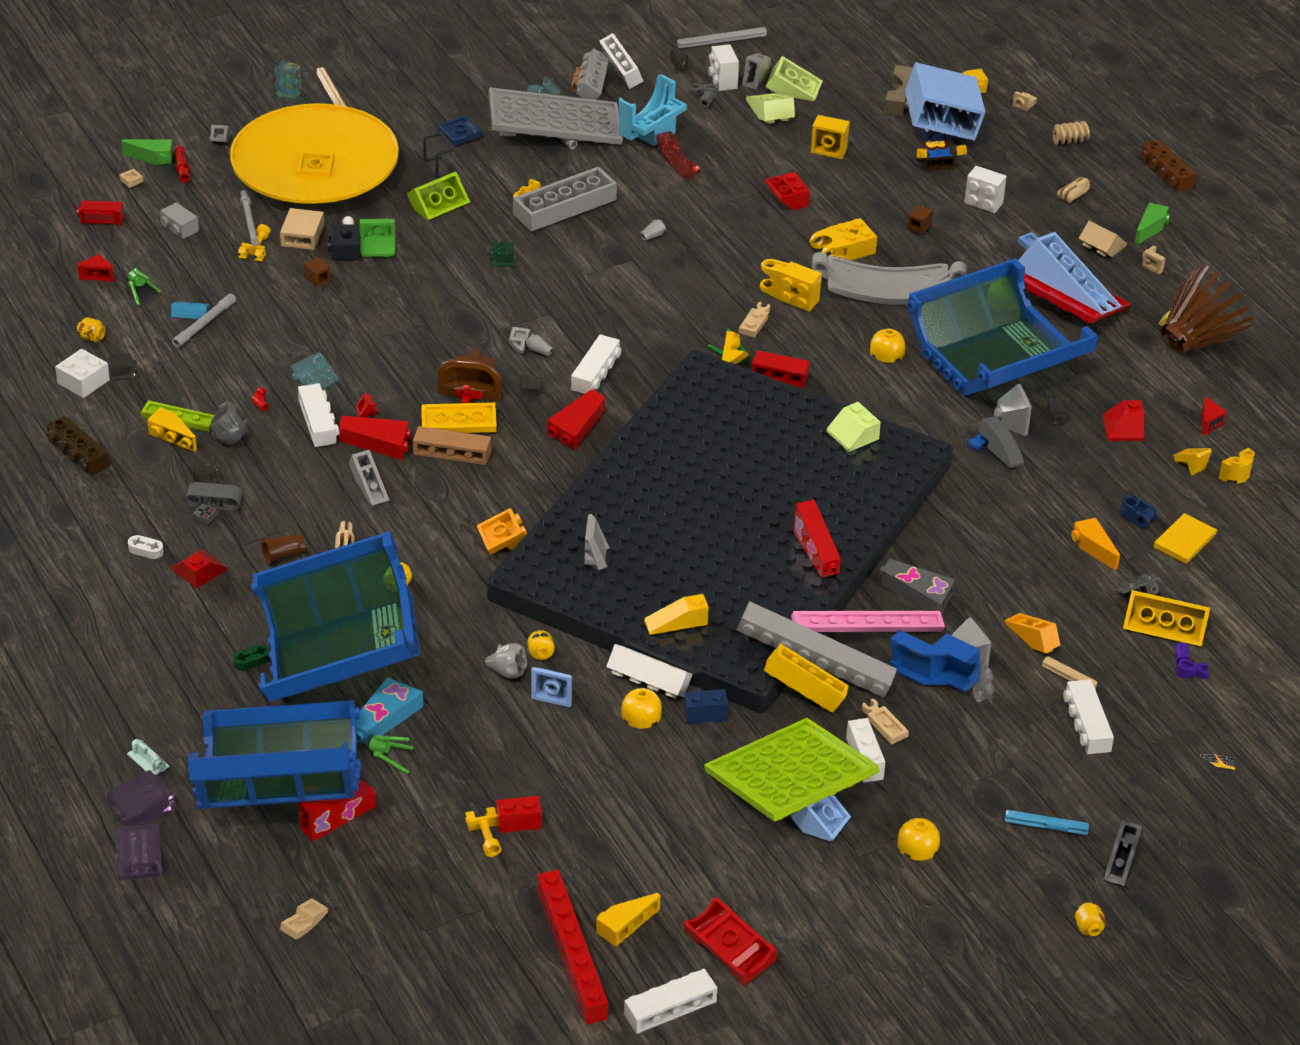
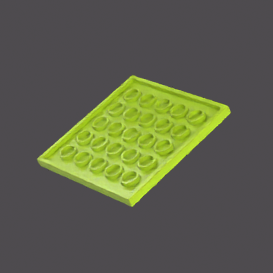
(791, 769)

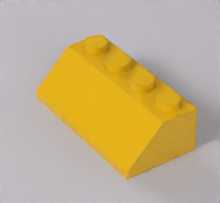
(1166, 618)

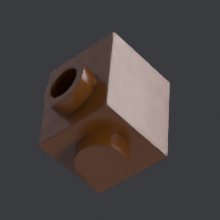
(920, 219)
(317, 272)

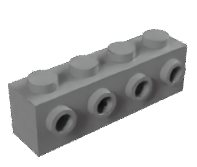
(592, 75)

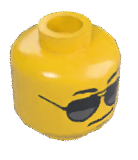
(540, 645)

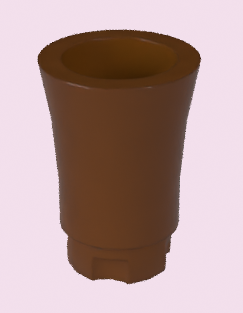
(282, 547)

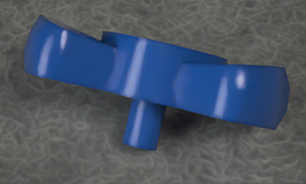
(978, 442)

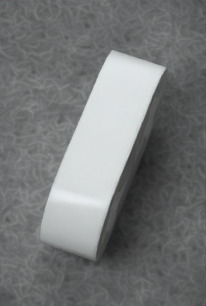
(145, 547)

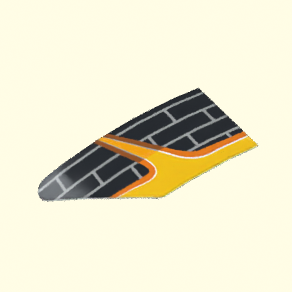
(1220, 760)

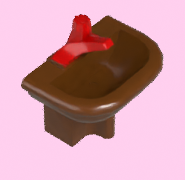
(470, 378)

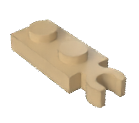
(754, 320)
(885, 722)

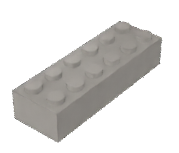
(564, 198)

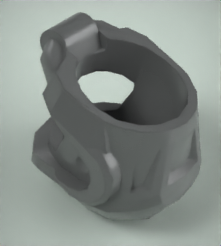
(227, 425)

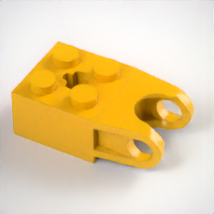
(846, 240)
(792, 283)

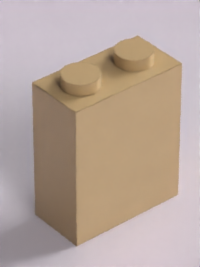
(302, 229)

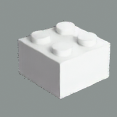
(724, 67)
(985, 189)
(82, 373)

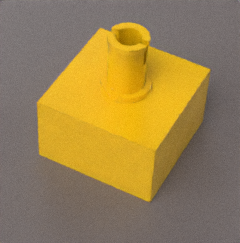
(830, 137)

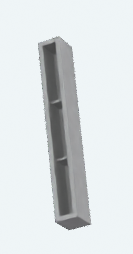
(817, 649)

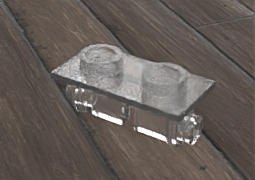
(983, 688)

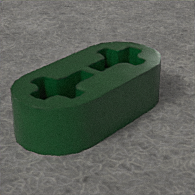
(251, 657)

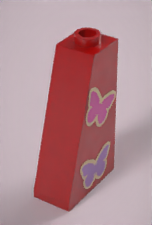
(816, 539)
(324, 816)

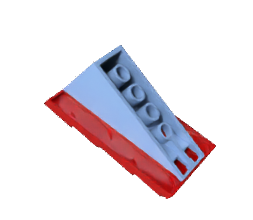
(1063, 279)

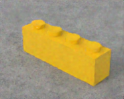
(806, 678)

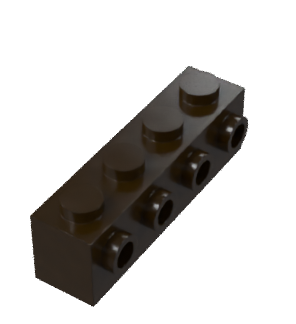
(78, 445)

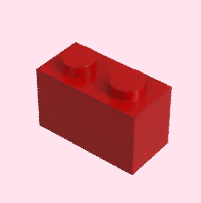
(518, 814)

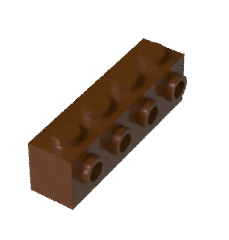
(1168, 166)

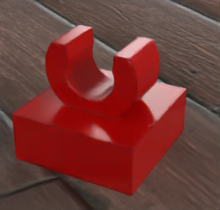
(366, 406)

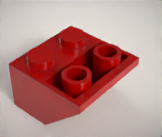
(790, 190)

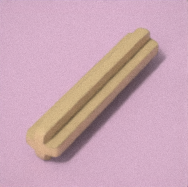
(1065, 671)

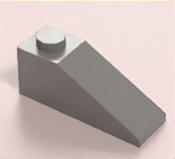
(368, 478)

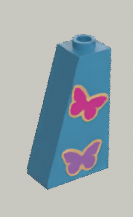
(387, 709)

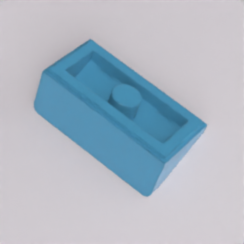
(189, 310)

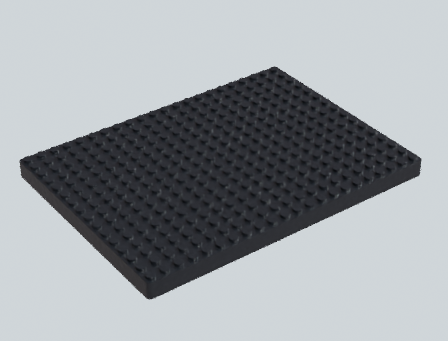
(706, 504)

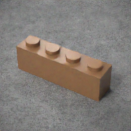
(452, 445)

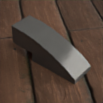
(1001, 442)

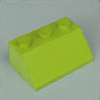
(438, 196)

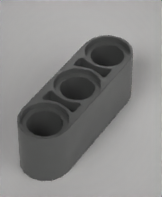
(215, 495)

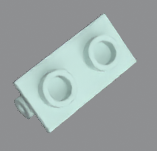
(146, 757)

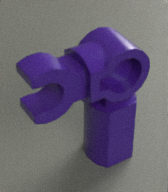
(1185, 667)

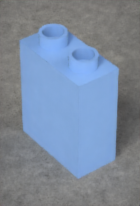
(944, 101)

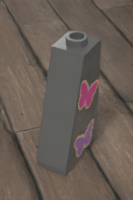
(917, 585)

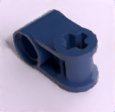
(1136, 511)

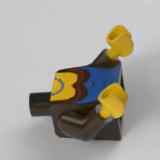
(939, 155)

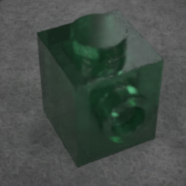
(502, 254)

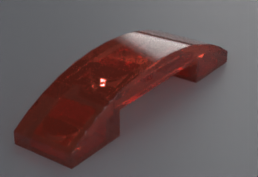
(675, 156)

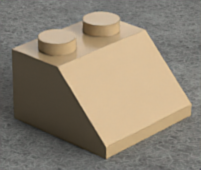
(1101, 239)

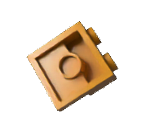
(502, 531)

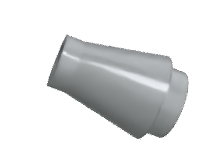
(653, 230)
(537, 344)

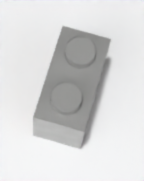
(179, 220)

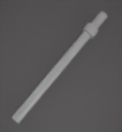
(246, 202)

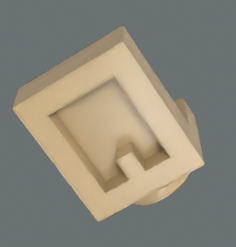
(1023, 101)
(1152, 260)

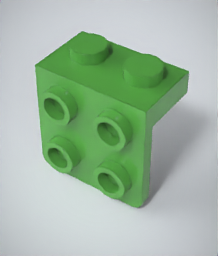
(377, 237)

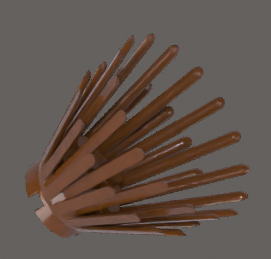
(1187, 316)

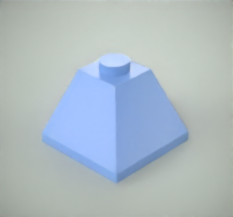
(551, 686)
(822, 818)

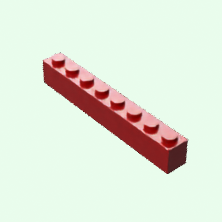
(572, 947)

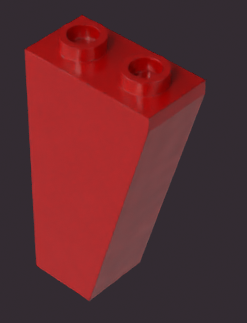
(577, 419)
(376, 435)

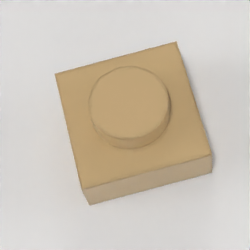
(131, 178)

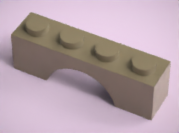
(896, 100)

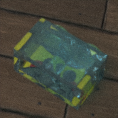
(288, 79)

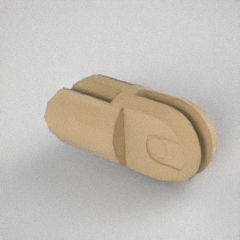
(1074, 189)
(344, 536)

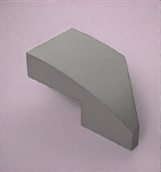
(519, 338)

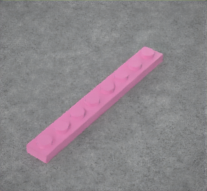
(870, 621)

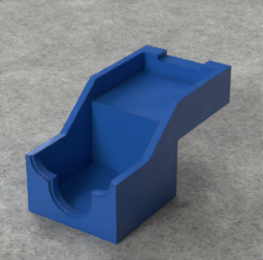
(944, 663)

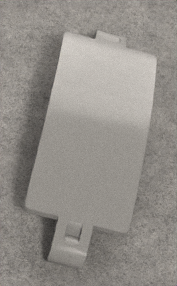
(881, 283)

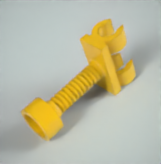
(262, 233)
(490, 846)

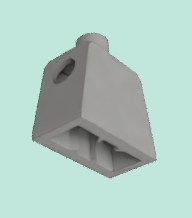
(756, 70)

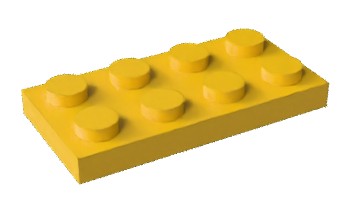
(460, 417)

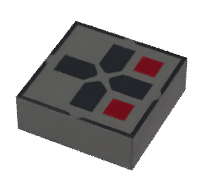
(204, 513)

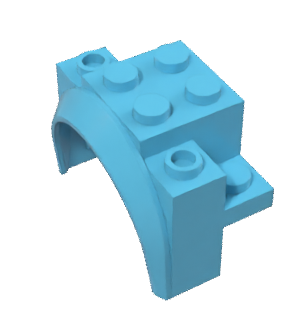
(656, 117)

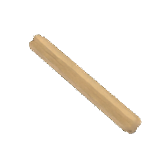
(330, 87)

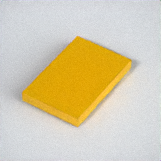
(1185, 538)

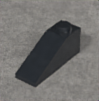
(1123, 853)

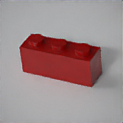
(782, 368)

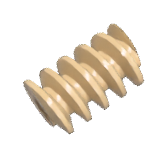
(1070, 131)

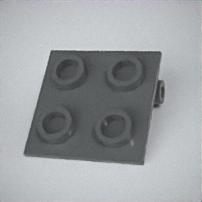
(1146, 583)

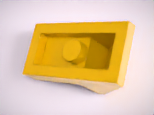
(730, 351)
(1195, 458)

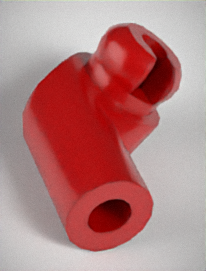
(259, 397)

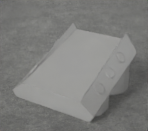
(595, 545)

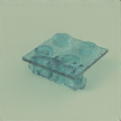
(314, 371)

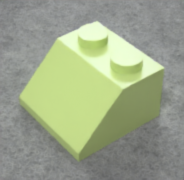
(854, 427)

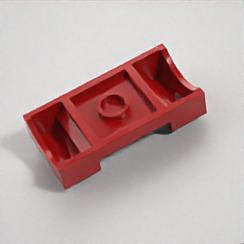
(731, 941)

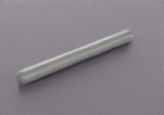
(722, 37)

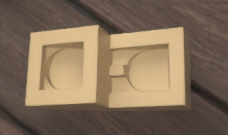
(305, 919)

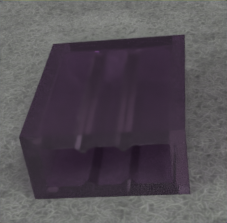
(141, 799)
(139, 851)

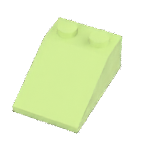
(793, 81)
(772, 107)

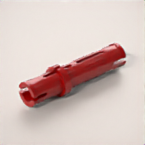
(182, 165)

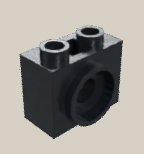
(344, 241)

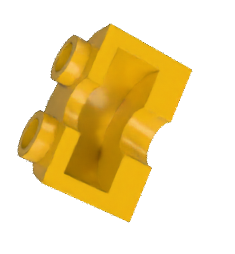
(1237, 468)

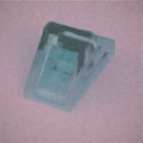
(547, 88)

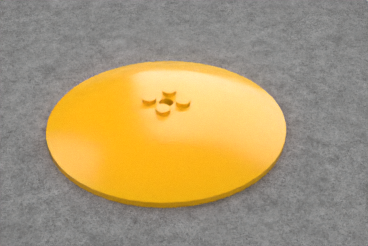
(281, 149)

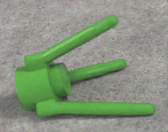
(137, 278)
(381, 744)

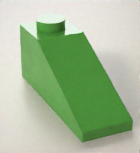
(149, 150)
(1152, 222)

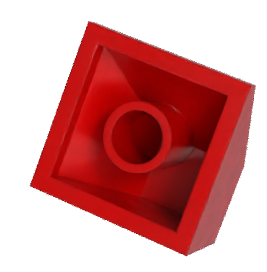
(1125, 421)
(199, 568)

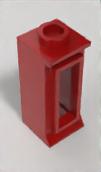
(100, 212)

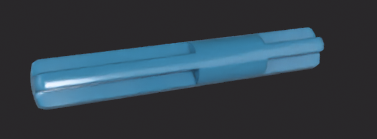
(1046, 822)

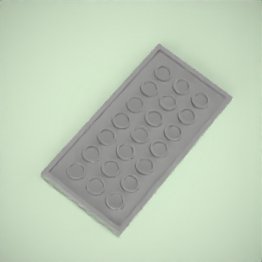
(554, 116)

